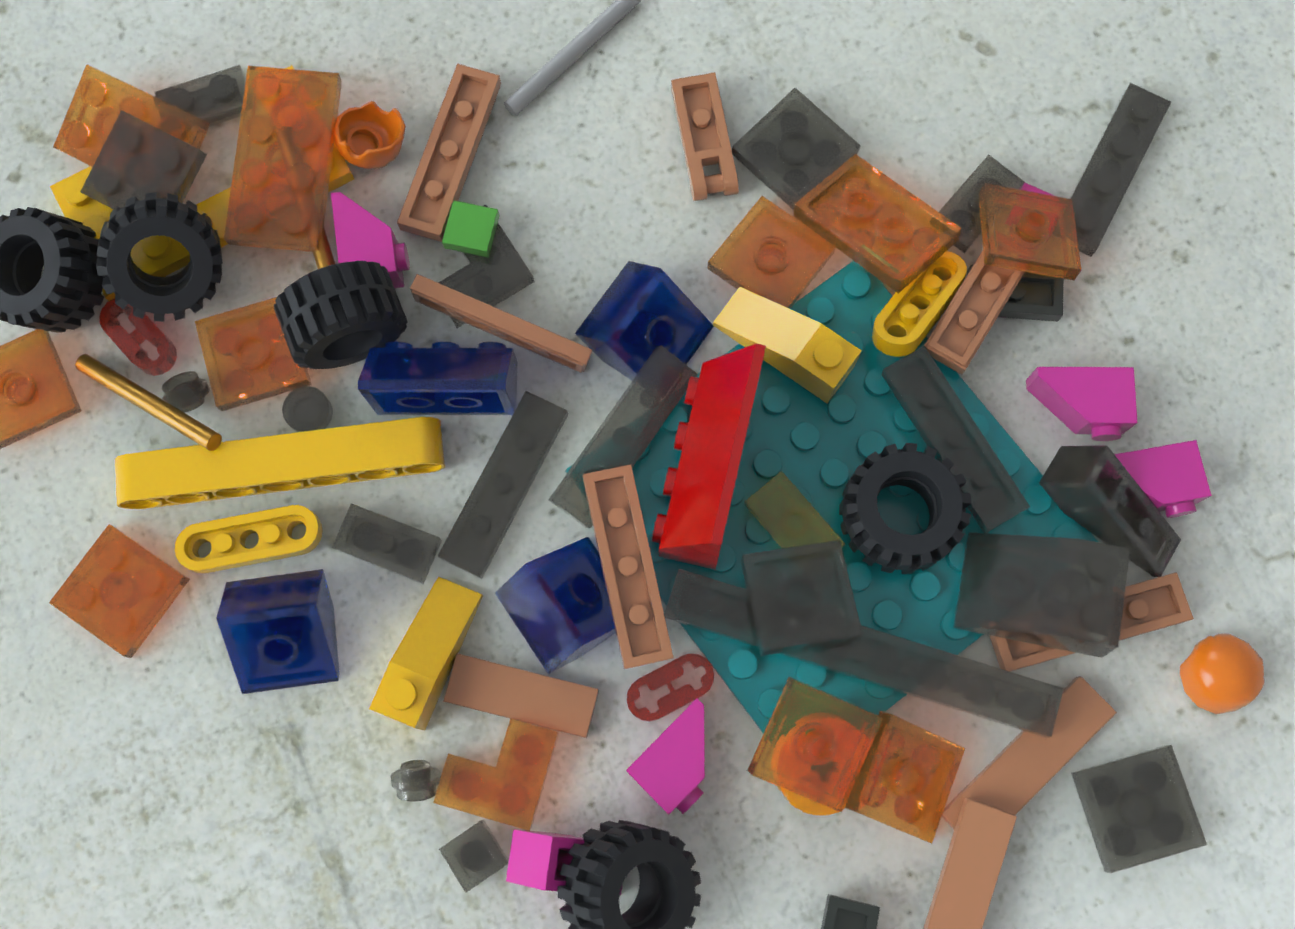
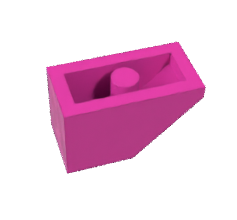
(367, 238)
(1088, 398)
(1169, 476)
(674, 762)
(538, 858)

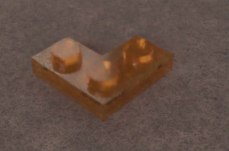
(510, 789)

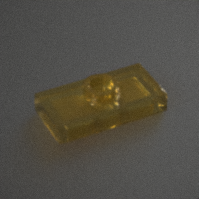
(789, 514)

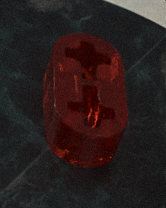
(130, 342)
(664, 677)

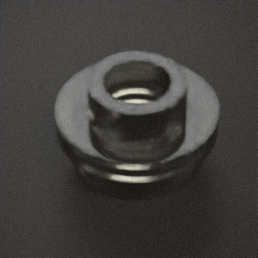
(185, 391)
(415, 780)

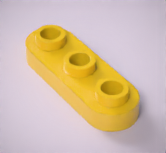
(901, 324)
(230, 533)

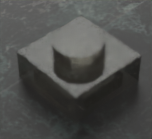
(474, 856)

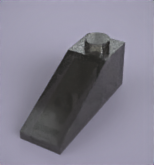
(1109, 503)

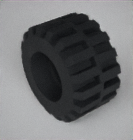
(69, 276)
(152, 293)
(339, 314)
(928, 478)
(605, 860)

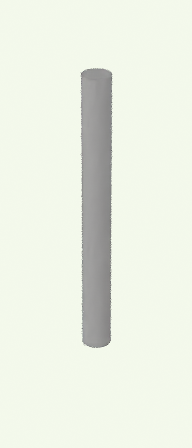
(568, 55)

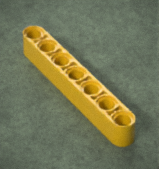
(279, 463)

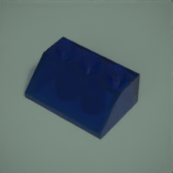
(440, 379)

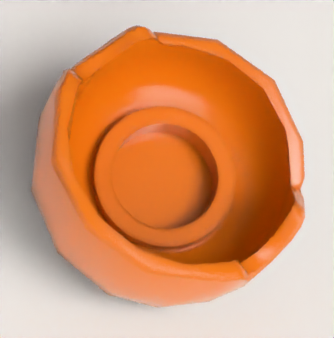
(369, 135)
(1222, 674)

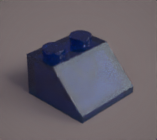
(638, 315)
(560, 604)
(280, 631)

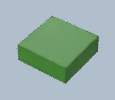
(470, 228)

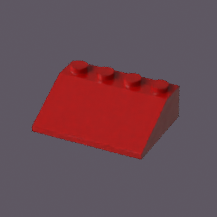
(709, 457)

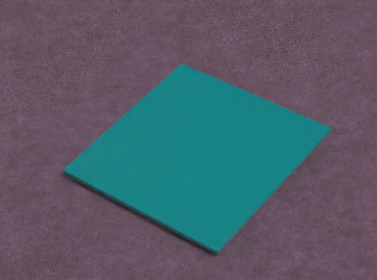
(819, 452)

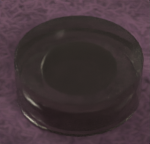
(307, 409)

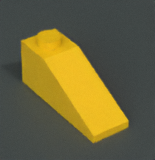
(793, 342)
(426, 655)

